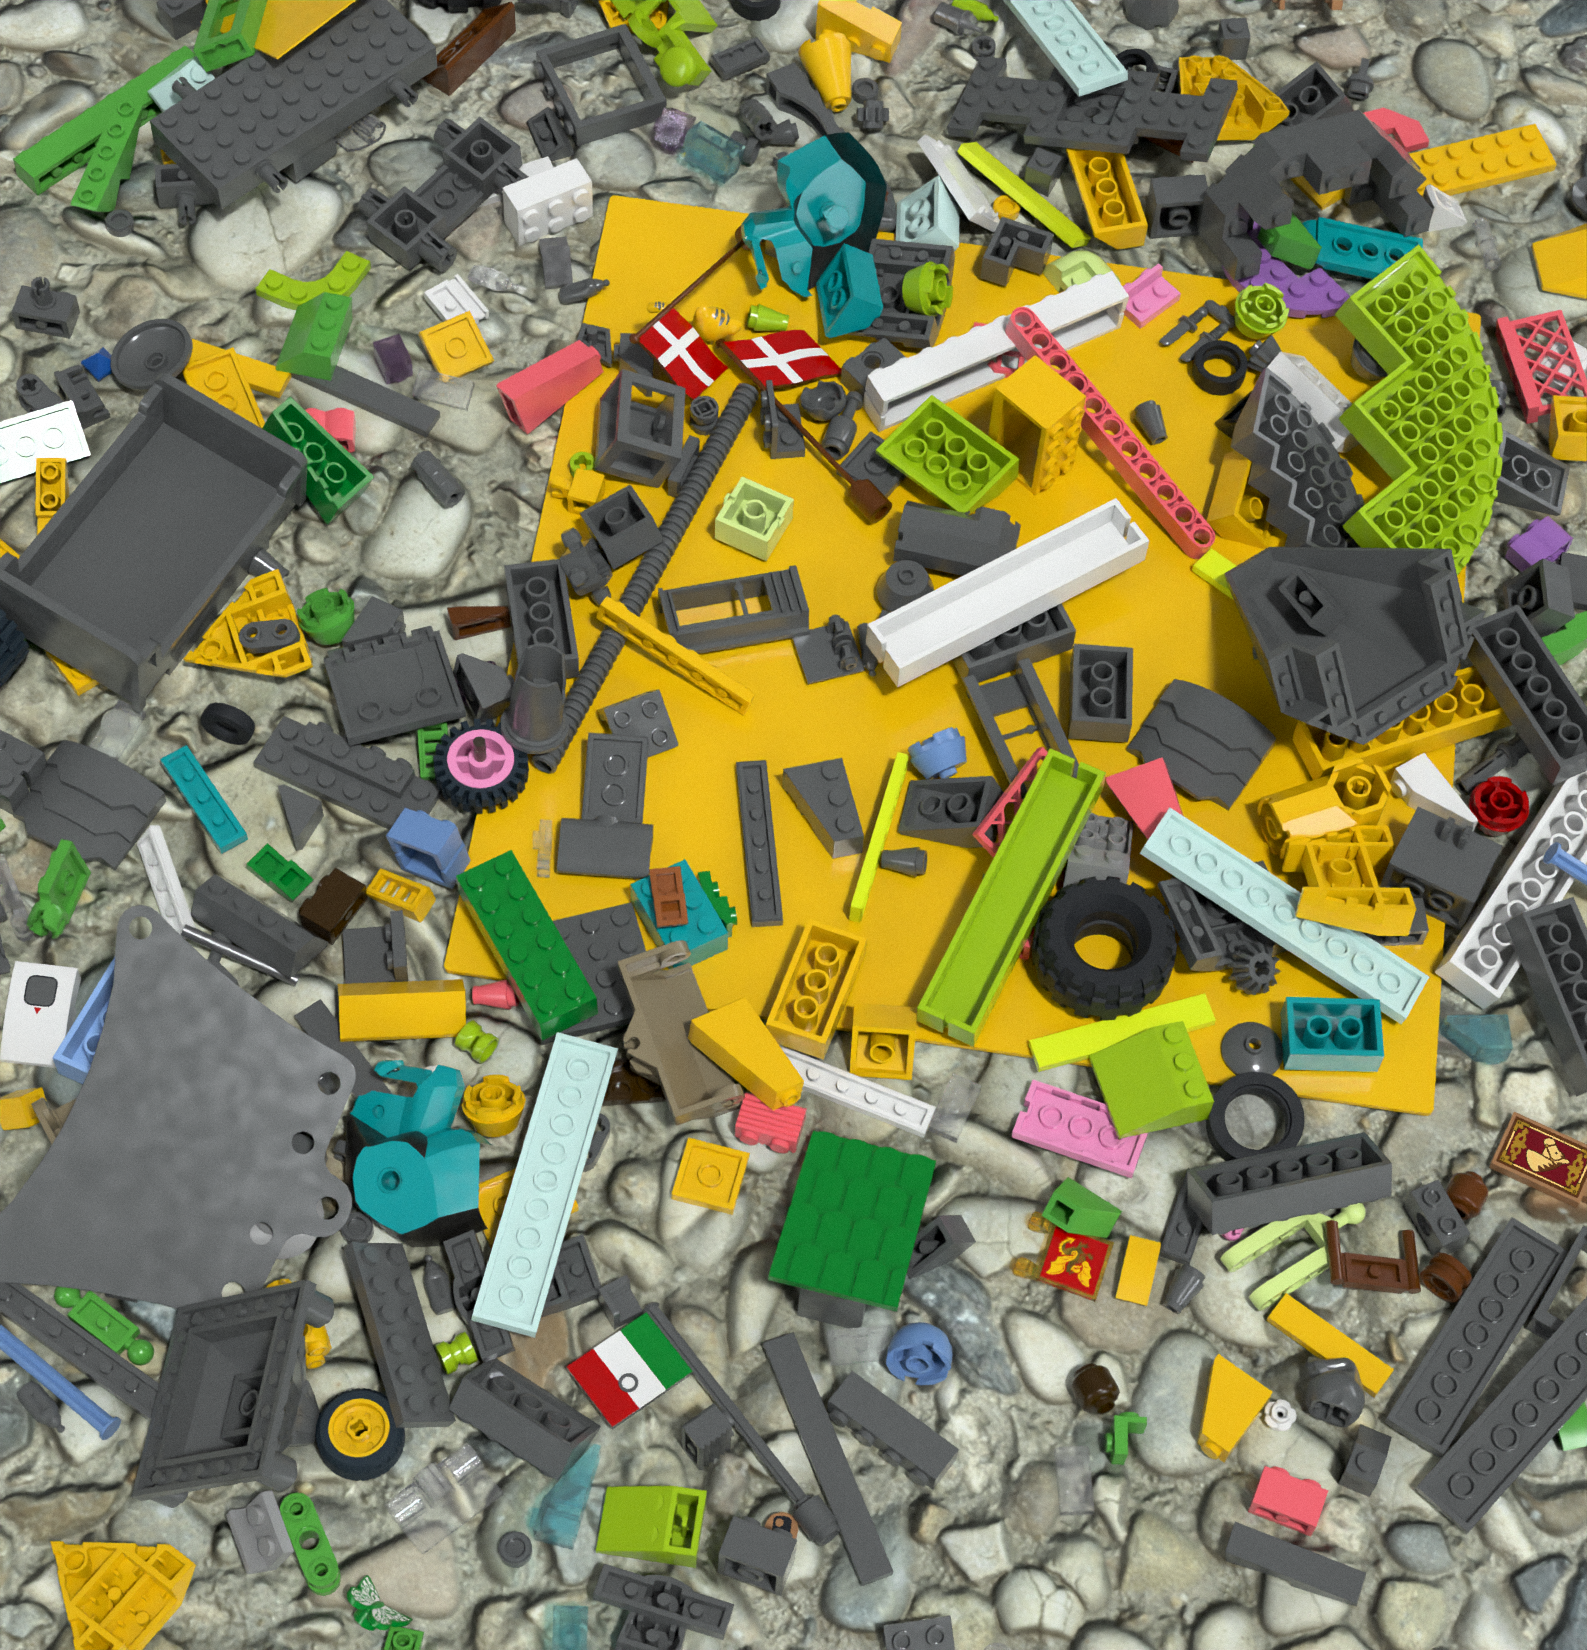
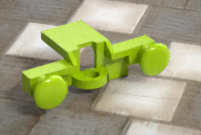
(677, 56)

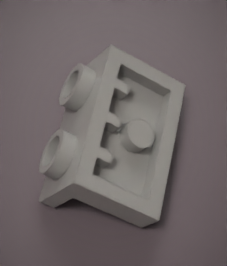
(260, 1534)

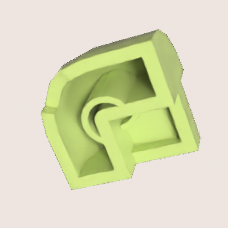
(1075, 269)

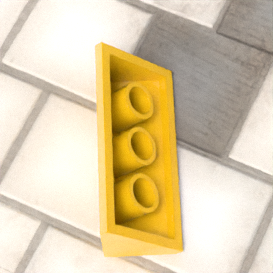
(401, 1010)

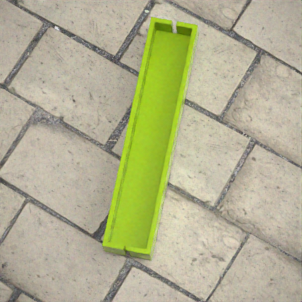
(1010, 897)

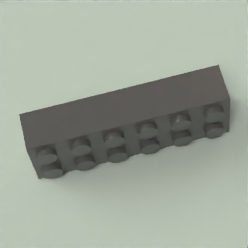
(1532, 692)
(1554, 957)
(1289, 1183)

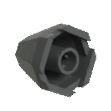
(1150, 12)

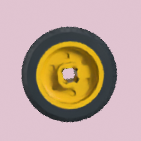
(359, 1435)

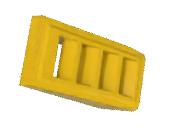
(416, 905)

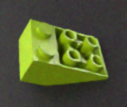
(653, 1523)

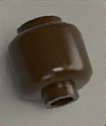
(1095, 1388)

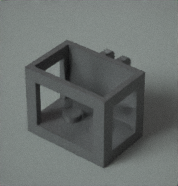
(637, 438)
(1442, 866)

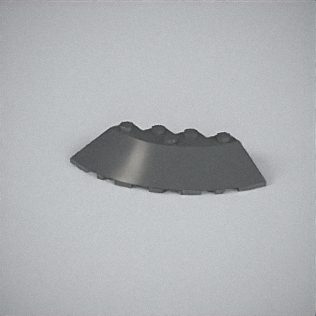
(1296, 467)

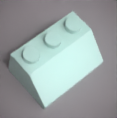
(929, 216)

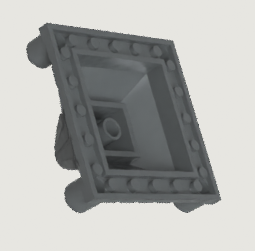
(233, 1394)

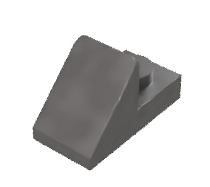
(556, 262)

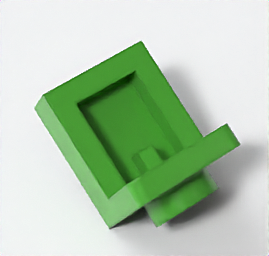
(1117, 1440)

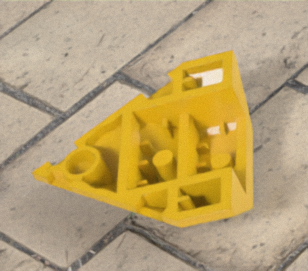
(262, 600)
(120, 1591)

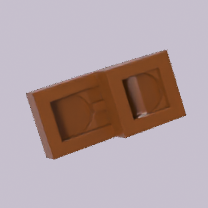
(668, 897)

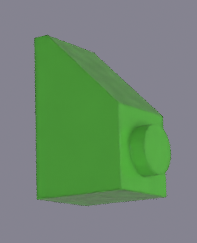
(1291, 243)

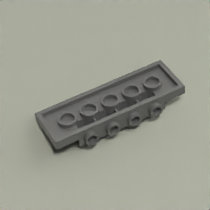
(344, 774)

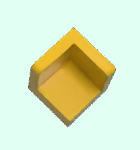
(17, 1109)

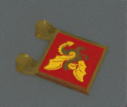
(1068, 1260)

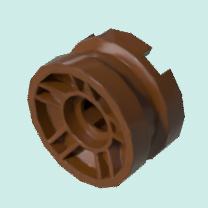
(1445, 1277)

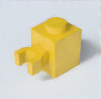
(582, 492)

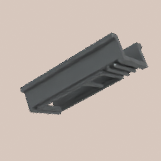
(786, 619)
(1011, 695)

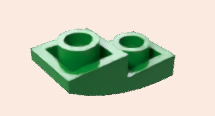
(720, 904)

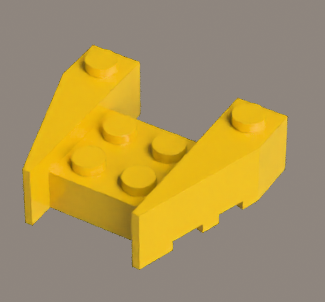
(1344, 882)

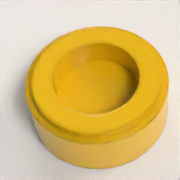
(1006, 207)

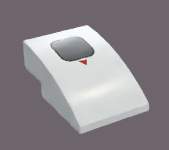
(38, 1012)

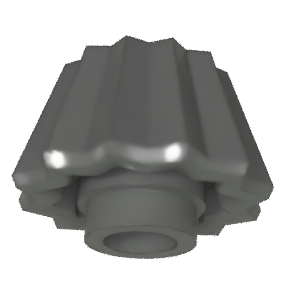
(1263, 353)

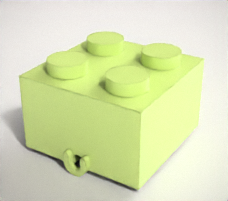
(753, 518)

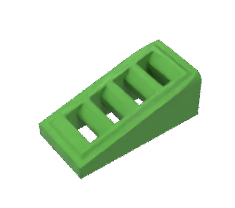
(429, 733)

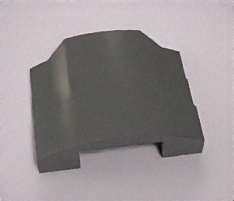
(896, 321)
(1205, 742)
(90, 802)
(1207, 929)

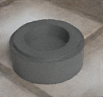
(864, 90)
(120, 223)
(357, 1228)
(515, 1549)

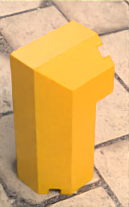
(1336, 802)

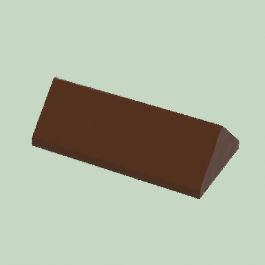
(472, 47)

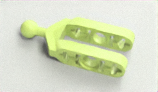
(1279, 1231)

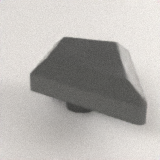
(598, 338)

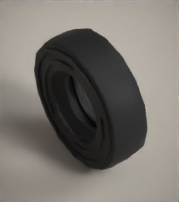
(227, 723)

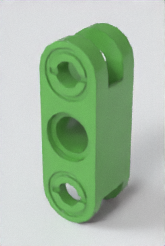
(313, 1561)

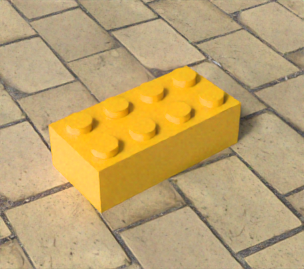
(816, 988)

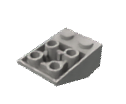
(1101, 850)

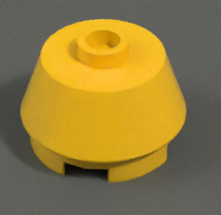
(494, 1105)

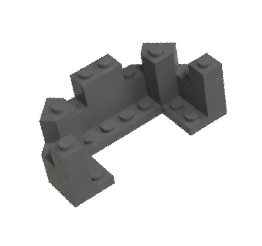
(1331, 156)

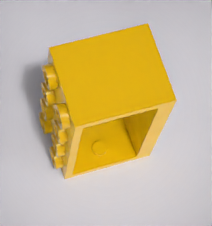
(1052, 403)

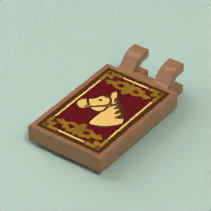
(1543, 1160)

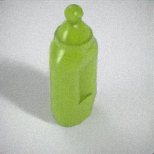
(978, 8)

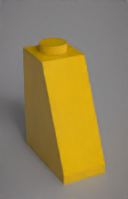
(1229, 1408)

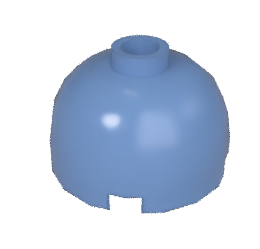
(920, 1353)

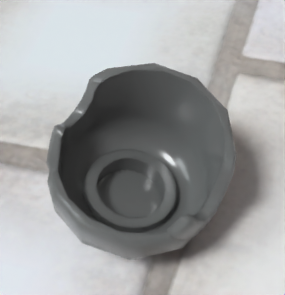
(823, 401)

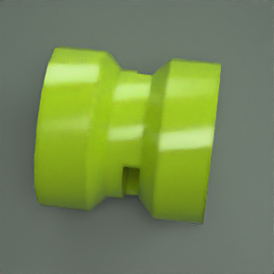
(476, 1041)
(458, 1352)

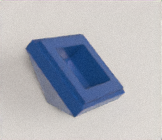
(98, 364)

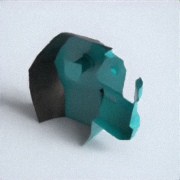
(827, 195)

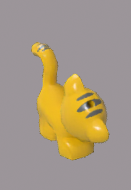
(709, 322)

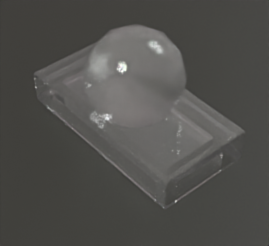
(117, 729)

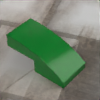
(278, 873)

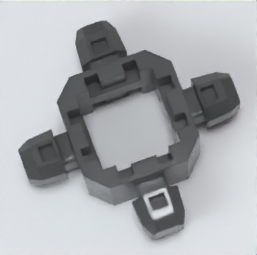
(585, 566)

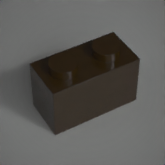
(333, 905)

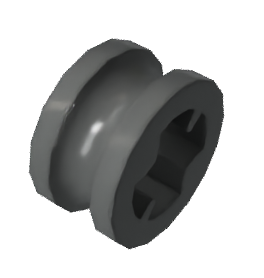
(983, 42)

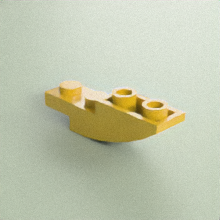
(51, 488)

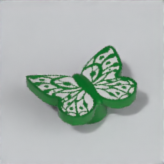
(372, 1612)

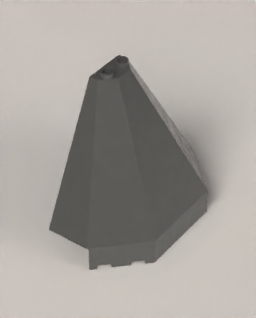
(1382, 659)

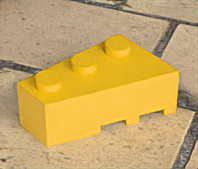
(869, 30)

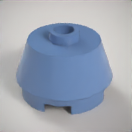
(939, 754)

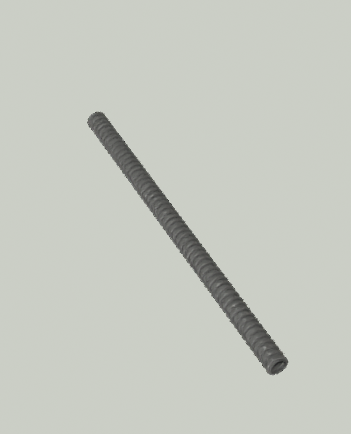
(653, 564)

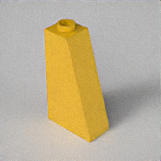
(747, 1052)

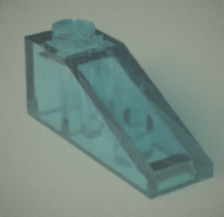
(565, 1504)

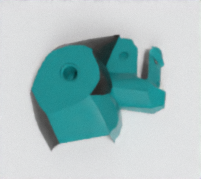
(409, 1163)

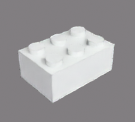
(548, 202)

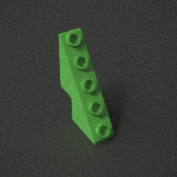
(110, 159)

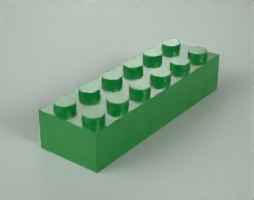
(527, 945)

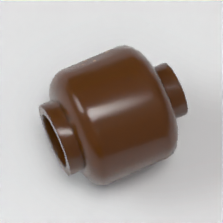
(1467, 1193)

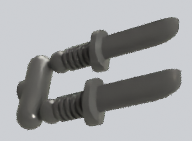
(1189, 324)

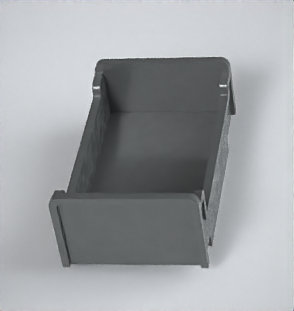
(153, 540)

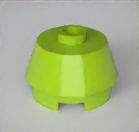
(927, 289)
(1260, 311)

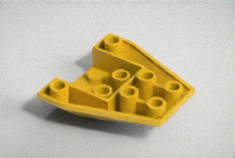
(1254, 105)
(1563, 262)

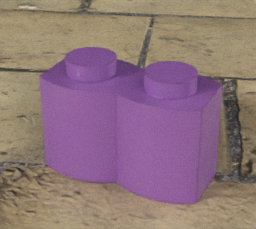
(1541, 540)

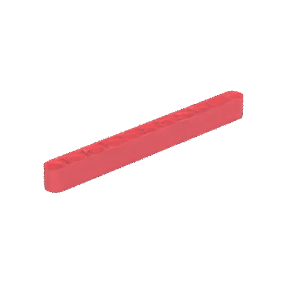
(1123, 439)

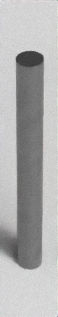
(235, 953)

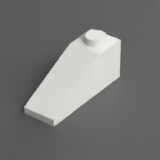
(1424, 786)

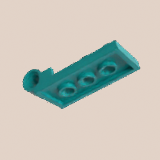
(1356, 238)

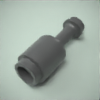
(842, 428)

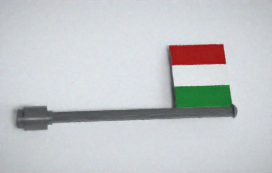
(660, 1361)

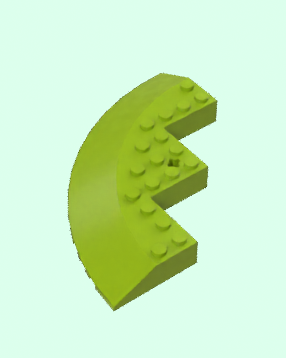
(1428, 419)

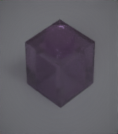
(393, 359)

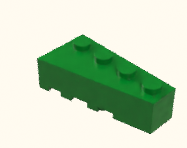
(332, 472)

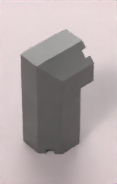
(954, 539)

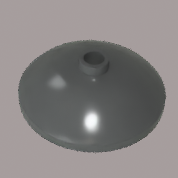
(150, 350)

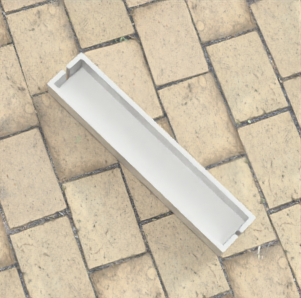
(961, 361)
(1006, 592)

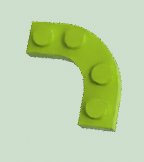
(292, 293)

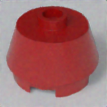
(1499, 806)

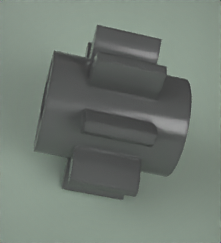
(873, 114)

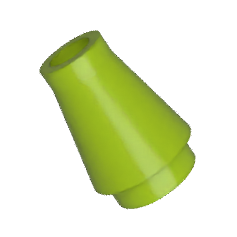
(766, 319)

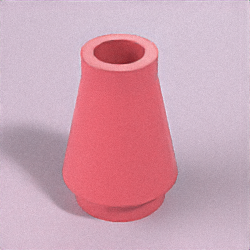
(495, 994)

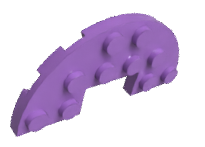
(1304, 296)

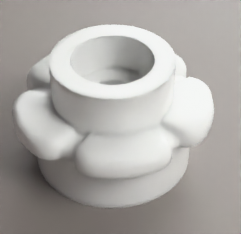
(1275, 1422)

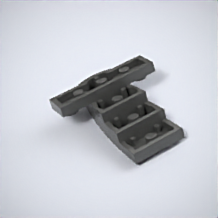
(572, 1284)
(660, 1609)

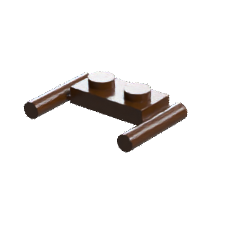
(1371, 1271)

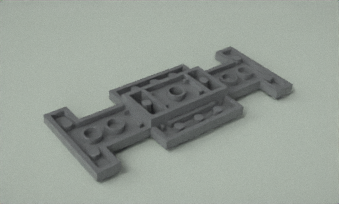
(1061, 117)

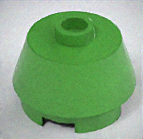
(327, 616)

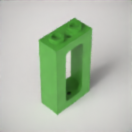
(237, 42)

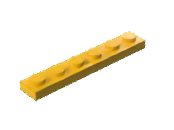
(682, 660)

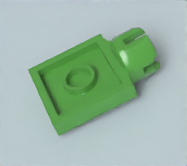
(59, 891)

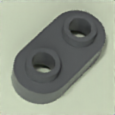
(268, 635)

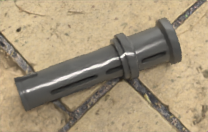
(1505, 756)

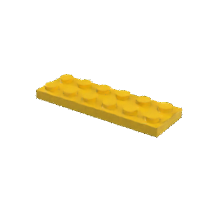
(1485, 160)

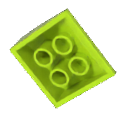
(1152, 1081)

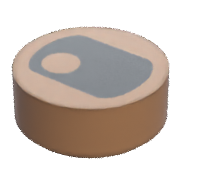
(783, 1521)

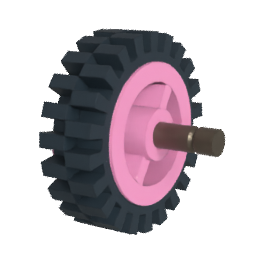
(479, 767)

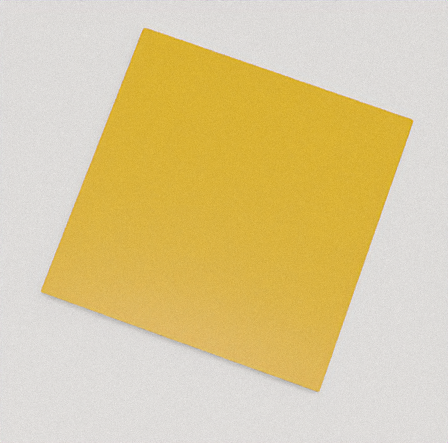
(1156, 607)

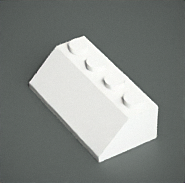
(1319, 393)

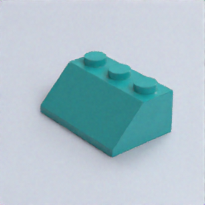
(849, 292)

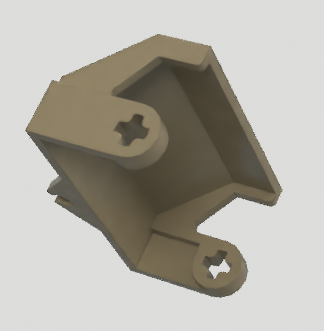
(659, 1034)

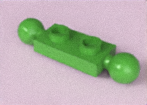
(105, 1324)

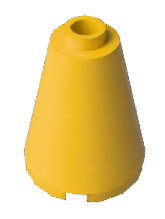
(829, 68)

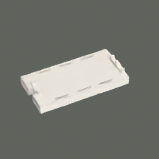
(960, 183)

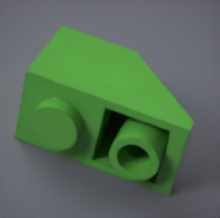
(1081, 1210)

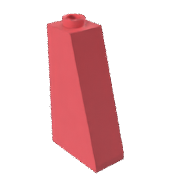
(548, 384)
(1145, 794)

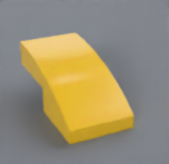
(1138, 1270)

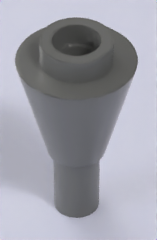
(785, 134)

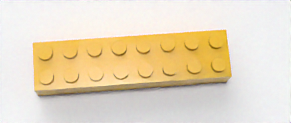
(1450, 719)

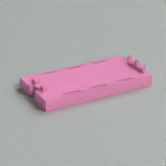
(1076, 1129)

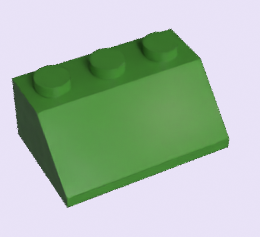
(317, 336)

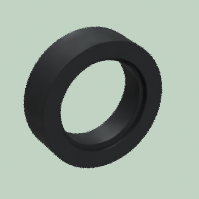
(1261, 1084)

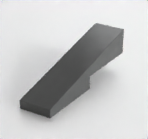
(1295, 1564)

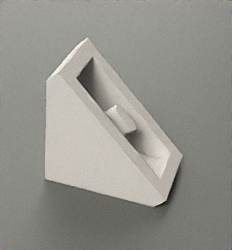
(1445, 211)

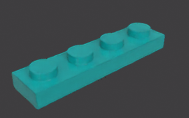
(204, 799)

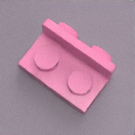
(1149, 296)

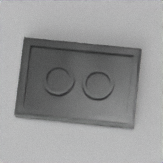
(615, 776)

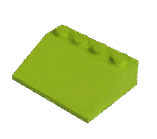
(949, 457)

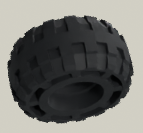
(1113, 911)

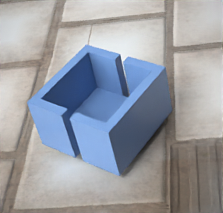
(428, 847)

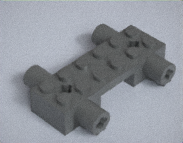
(416, 223)

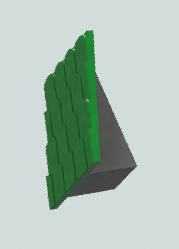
(851, 1228)

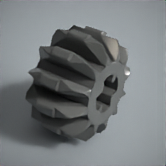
(1253, 968)

